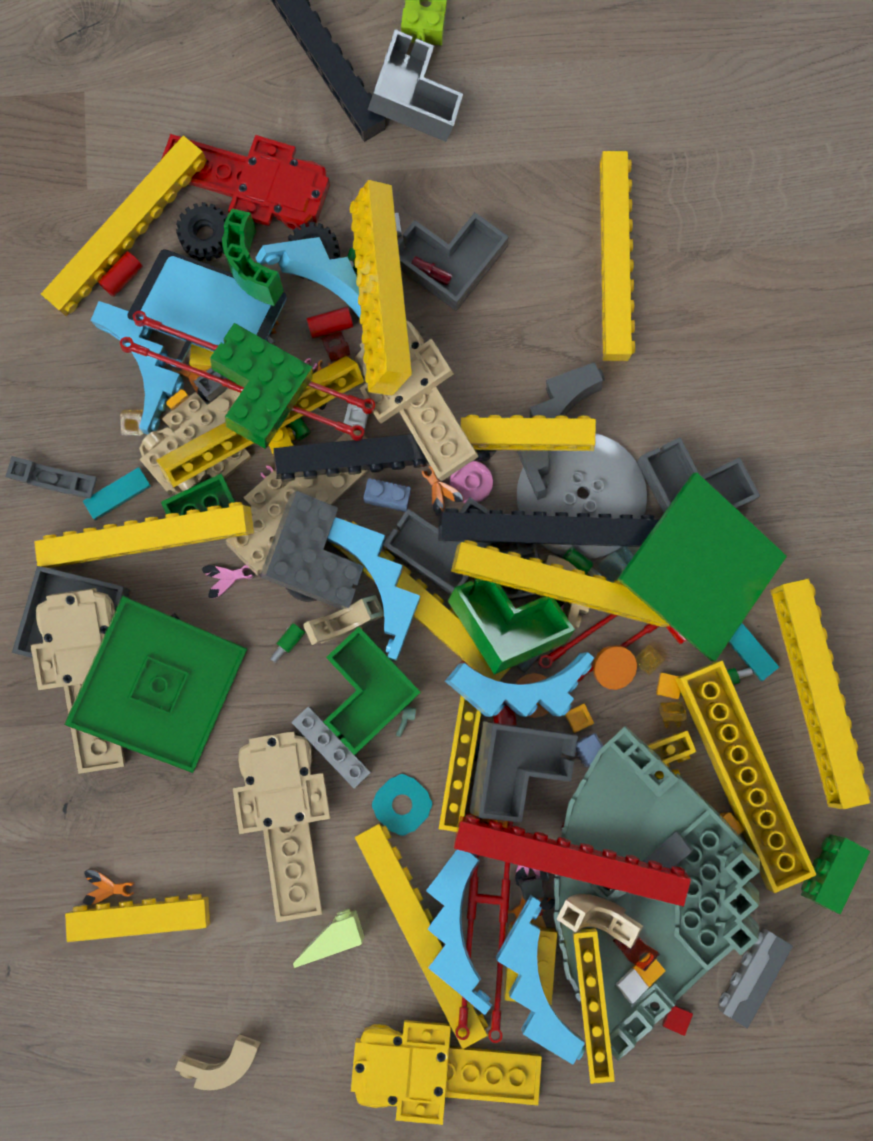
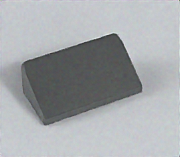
(671, 851)

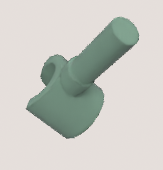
(408, 713)

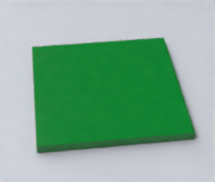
(702, 567)
(156, 685)

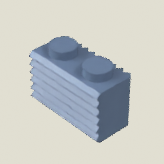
(387, 495)
(588, 748)

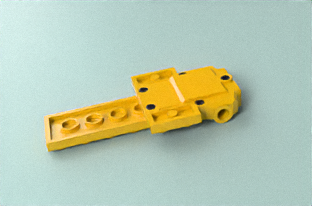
(421, 1069)

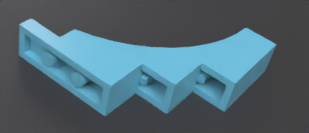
(311, 261)
(397, 603)
(520, 955)
(453, 961)

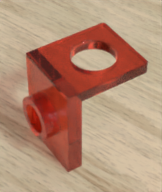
(338, 351)
(634, 953)

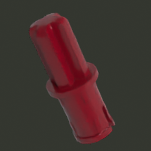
(432, 271)

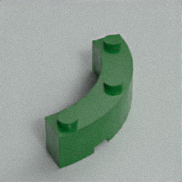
(252, 277)

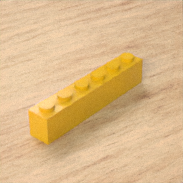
(530, 433)
(460, 765)
(137, 919)
(593, 1006)

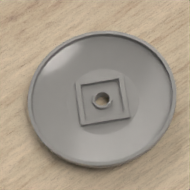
(607, 474)

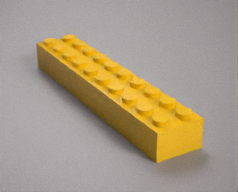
(380, 289)
(820, 695)
(745, 776)

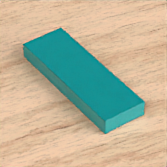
(117, 493)
(752, 653)

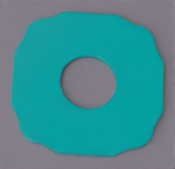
(420, 804)

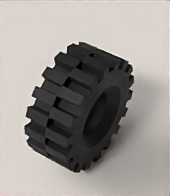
(192, 222)
(327, 238)

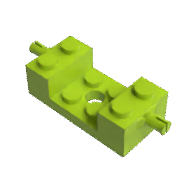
(424, 22)

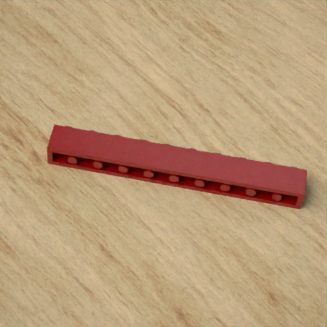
(571, 860)

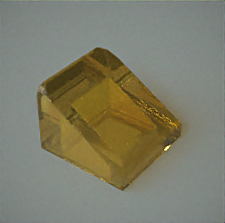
(130, 422)

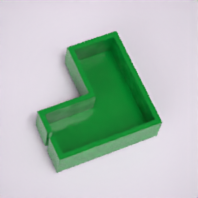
(269, 379)
(505, 633)
(379, 694)

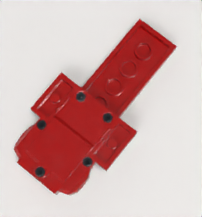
(264, 182)

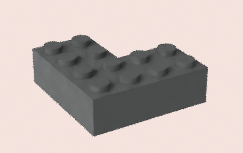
(408, 96)
(465, 257)
(674, 466)
(420, 549)
(298, 556)
(49, 582)
(507, 760)

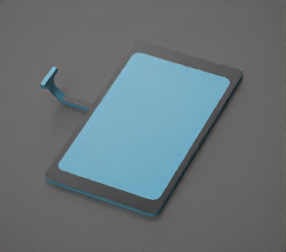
(200, 301)

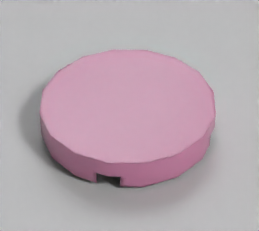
(473, 481)

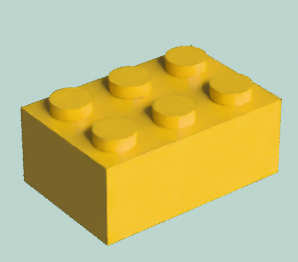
(545, 960)

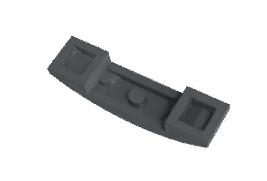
(51, 478)

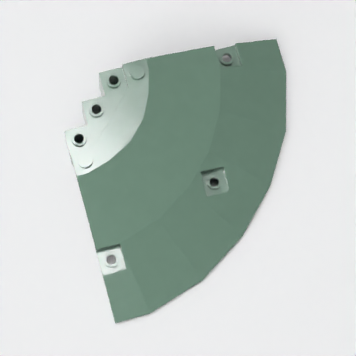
(633, 813)

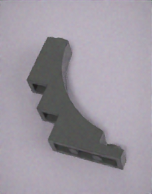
(564, 393)

